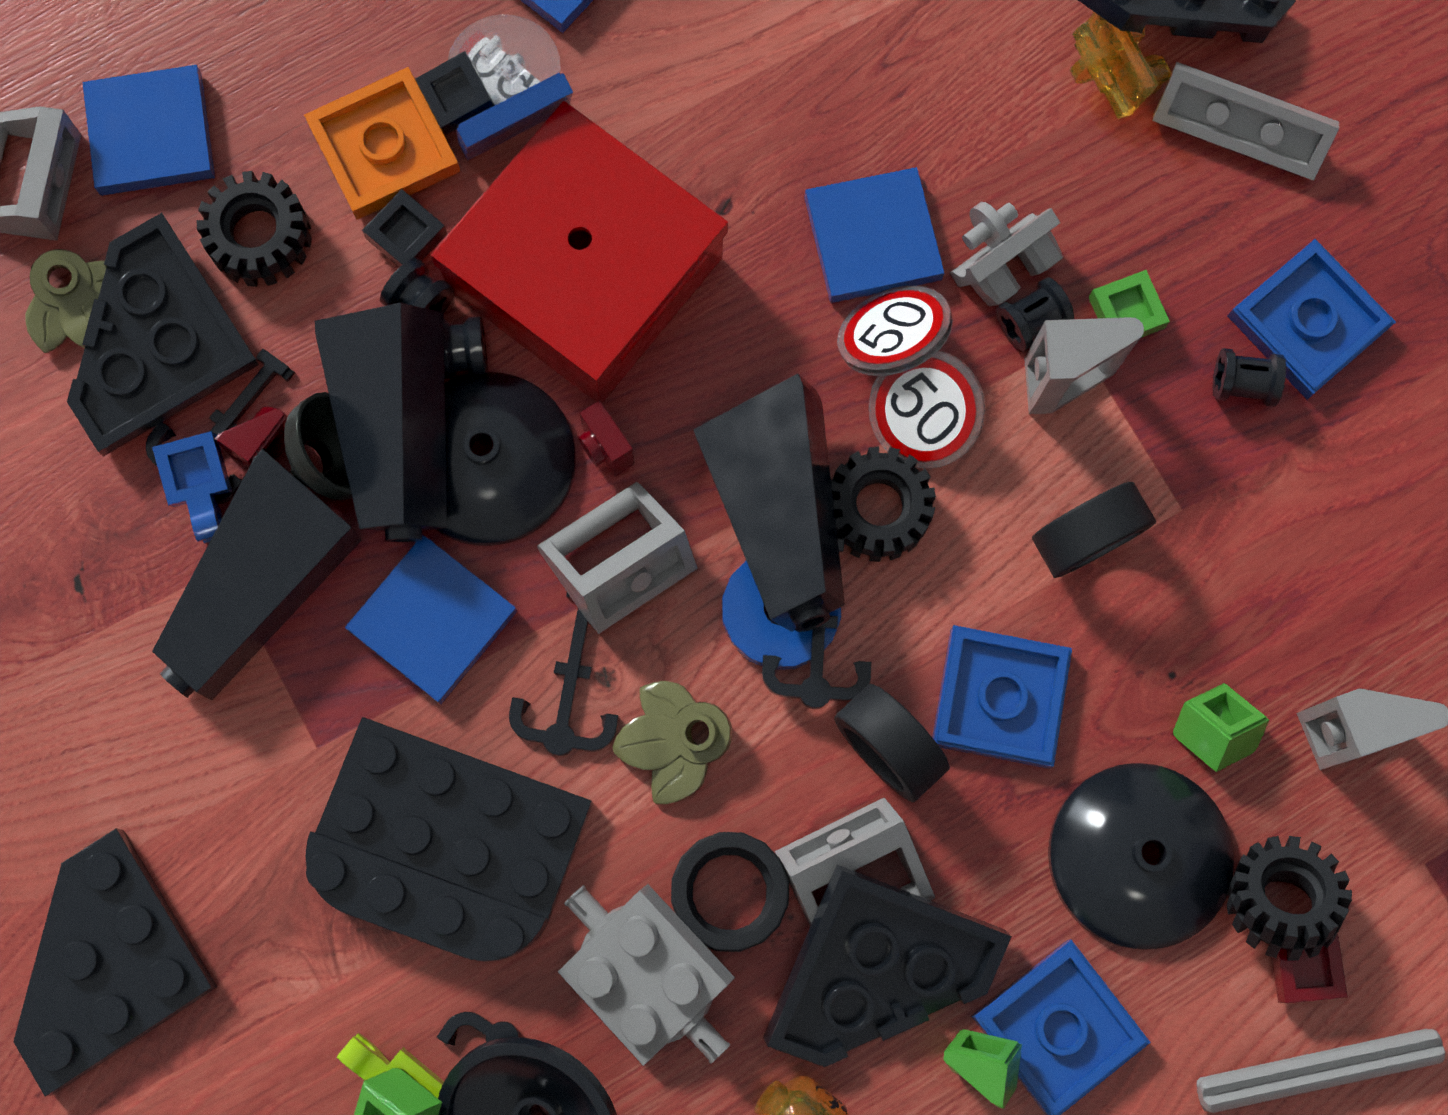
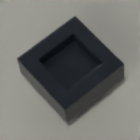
(454, 92)
(404, 230)

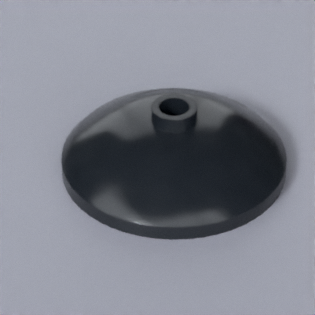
(523, 476)
(1101, 865)
(519, 1076)

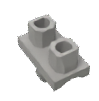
(1028, 239)

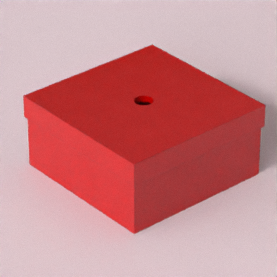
(581, 251)

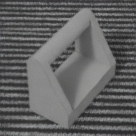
(46, 173)
(1075, 358)
(629, 575)
(1366, 723)
(851, 844)

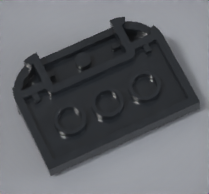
(443, 845)

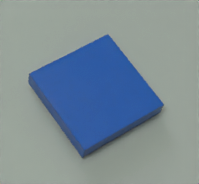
(513, 116)
(148, 130)
(873, 234)
(1312, 317)
(431, 619)
(1002, 697)
(1067, 1027)

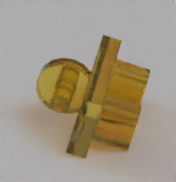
(1117, 65)

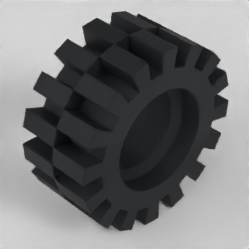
(240, 200)
(905, 480)
(1306, 872)

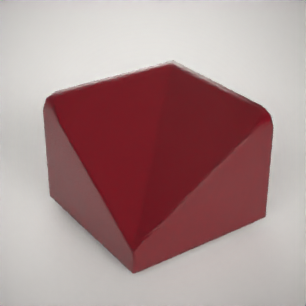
(258, 434)

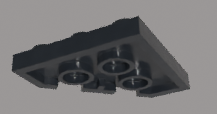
(1196, 18)
(151, 339)
(104, 965)
(878, 968)

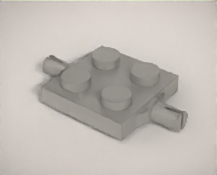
(646, 974)

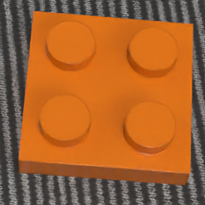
(382, 142)

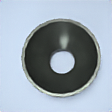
(314, 425)

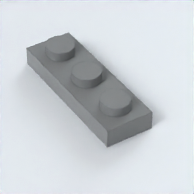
(1245, 121)

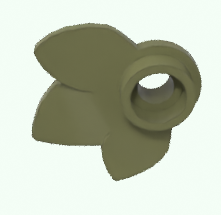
(66, 310)
(664, 741)

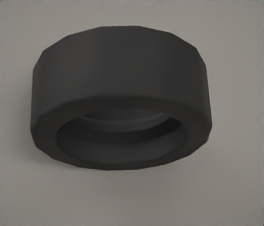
(1093, 529)
(892, 742)
(773, 874)

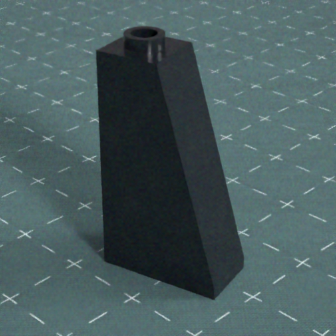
(390, 414)
(779, 499)
(252, 578)

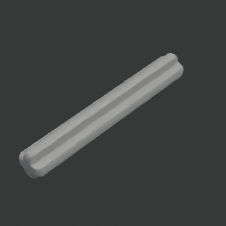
(1320, 1070)

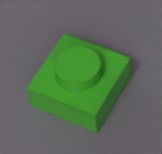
(1132, 298)

